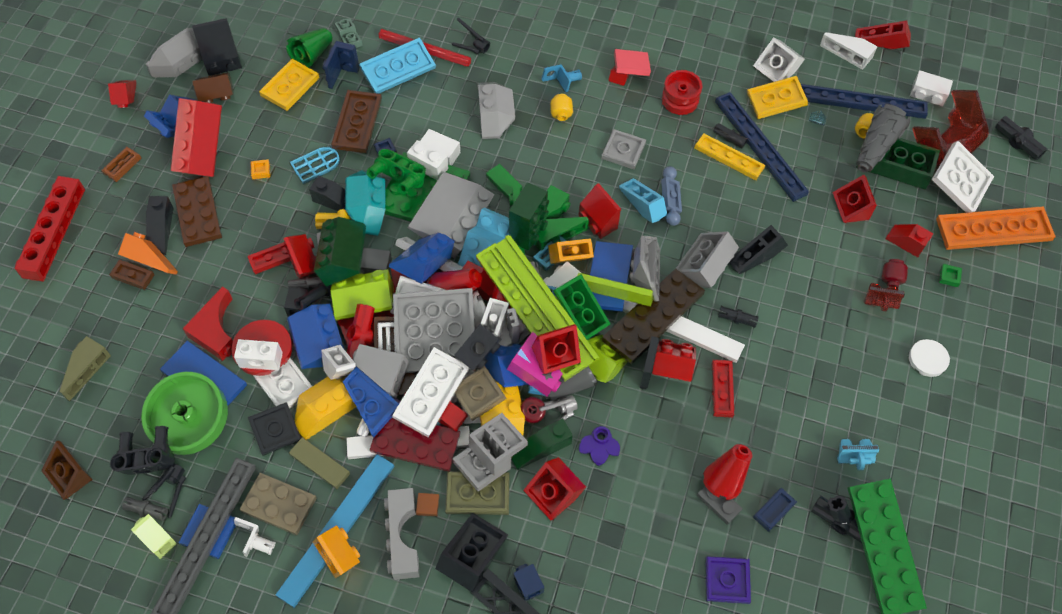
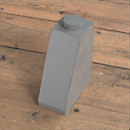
(382, 367)

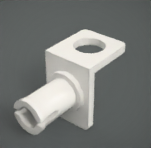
(254, 540)

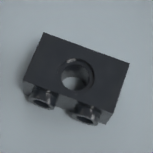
(467, 351)

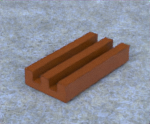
(123, 165)

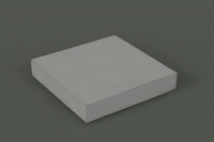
(623, 149)

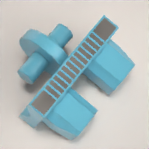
(858, 454)

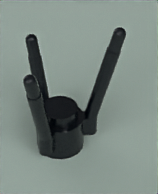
(480, 43)
(171, 476)

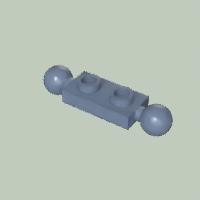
(671, 195)

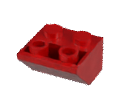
(674, 360)

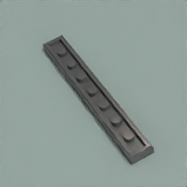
(204, 538)

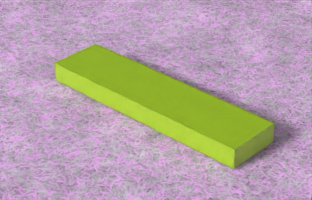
(619, 290)

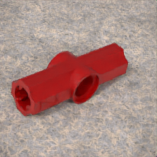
(360, 330)

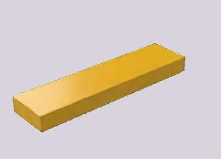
(729, 156)

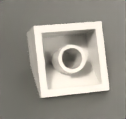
(778, 61)

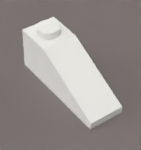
(849, 48)

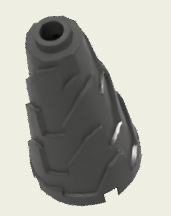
(886, 127)

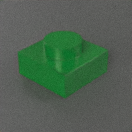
(950, 275)

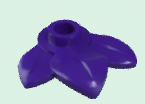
(599, 449)

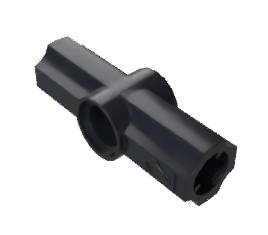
(1021, 138)

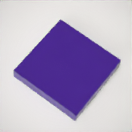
(728, 580)

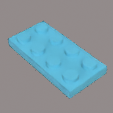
(397, 66)

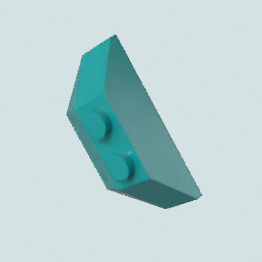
(365, 200)

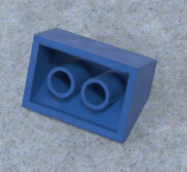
(424, 257)
(312, 332)

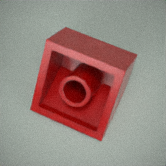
(601, 211)
(554, 488)

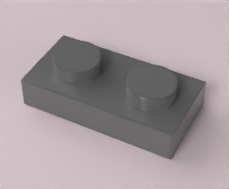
(723, 508)

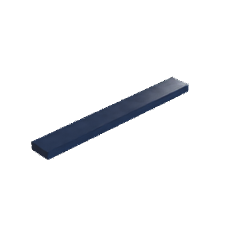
(863, 101)
(762, 147)

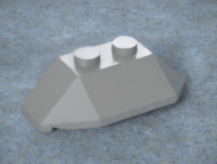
(175, 55)
(495, 108)
(647, 265)

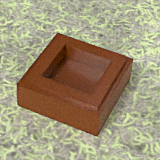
(427, 504)

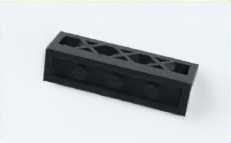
(506, 594)

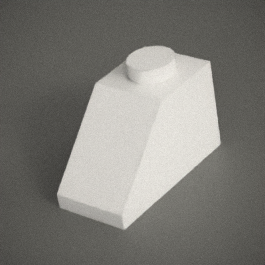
(495, 316)
(337, 362)

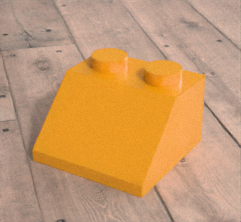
(336, 551)

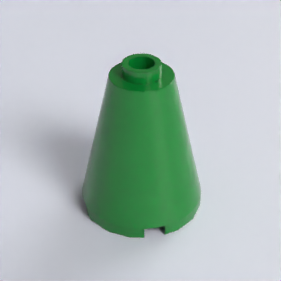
(309, 46)

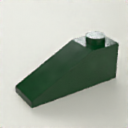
(543, 443)

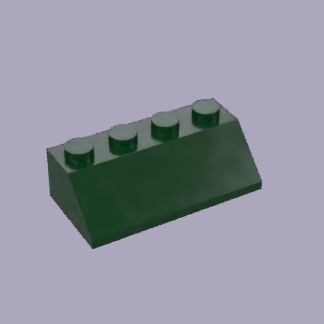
(339, 250)

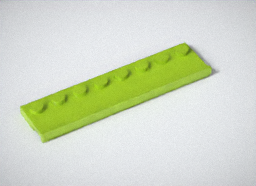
(531, 297)

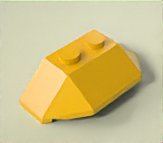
(322, 406)
(509, 407)

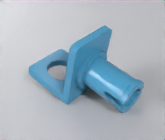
(564, 78)

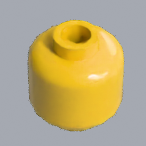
(561, 107)
(863, 125)

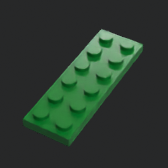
(886, 547)

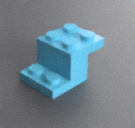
(489, 230)

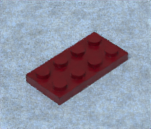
(407, 444)

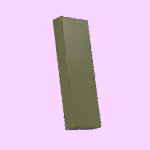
(319, 463)

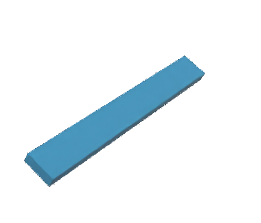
(344, 517)

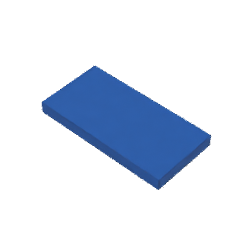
(612, 263)
(192, 359)

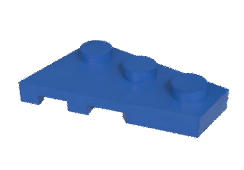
(371, 400)

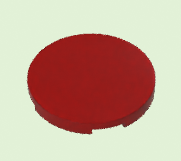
(265, 331)

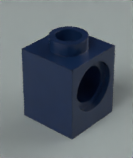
(528, 581)

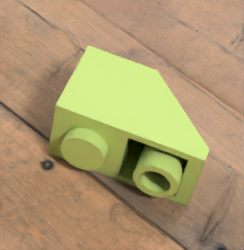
(153, 536)

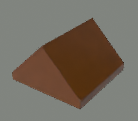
(65, 471)

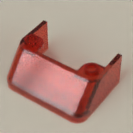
(966, 122)

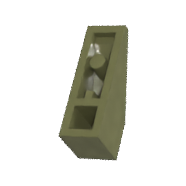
(83, 364)

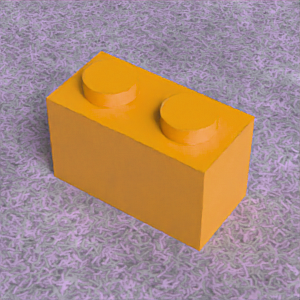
(570, 251)

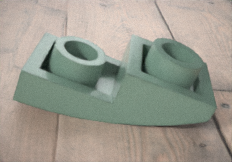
(348, 32)

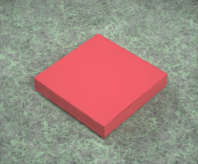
(632, 62)

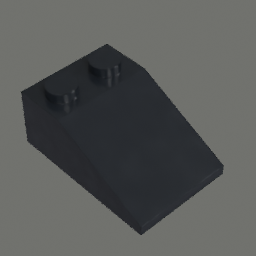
(217, 46)
(471, 551)

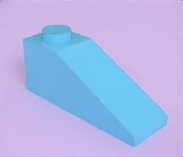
(645, 200)

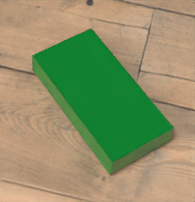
(502, 180)

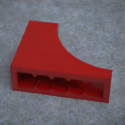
(207, 326)

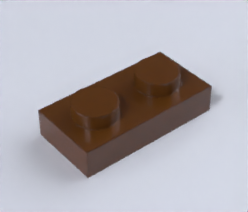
(132, 274)

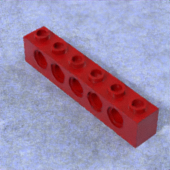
(50, 229)

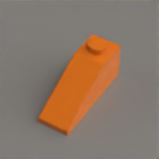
(145, 252)

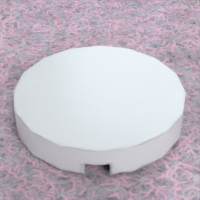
(929, 358)

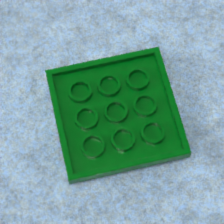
(407, 205)

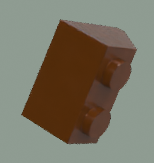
(213, 87)

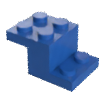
(165, 119)

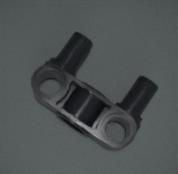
(143, 459)

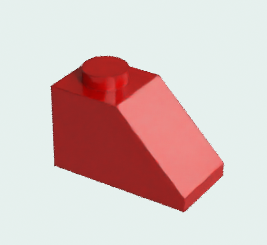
(122, 92)
(910, 237)

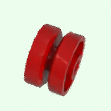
(681, 92)

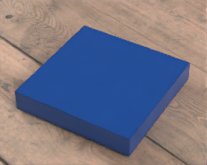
(195, 522)

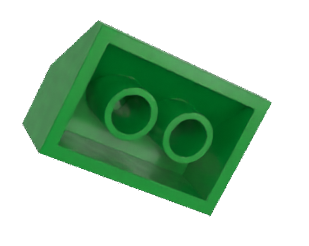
(582, 306)

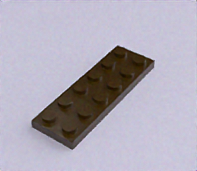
(634, 331)

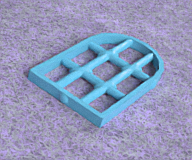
(313, 160)

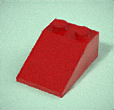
(301, 254)

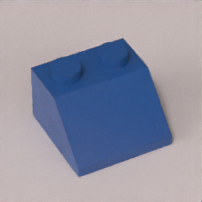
(498, 365)

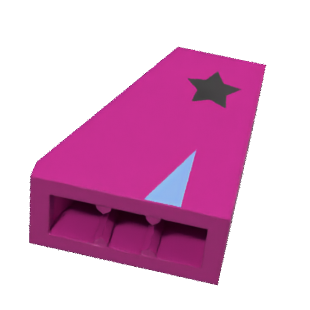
(527, 368)

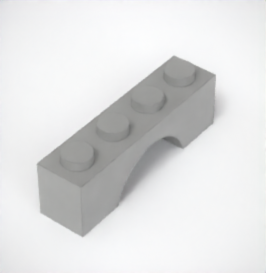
(404, 560)

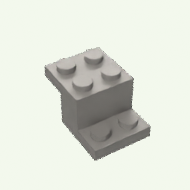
(490, 451)

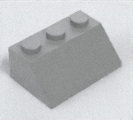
(708, 258)

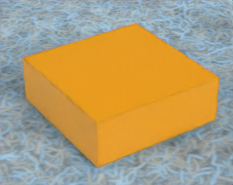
(260, 169)

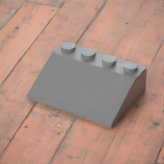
(451, 209)

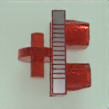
(884, 297)

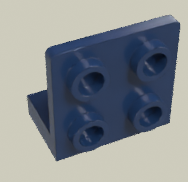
(341, 57)

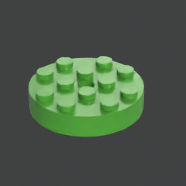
(204, 416)

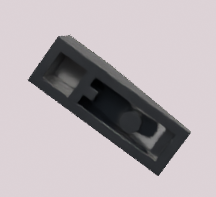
(328, 193)
(158, 221)
(759, 250)

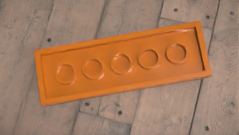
(995, 228)

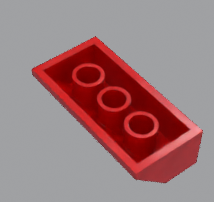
(196, 137)

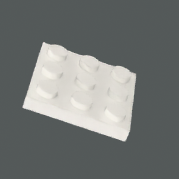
(963, 177)

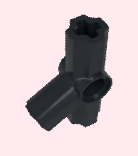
(838, 515)

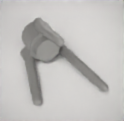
(564, 404)

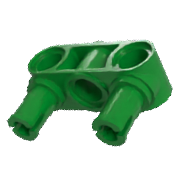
(399, 168)

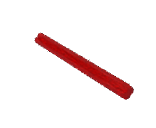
(433, 50)

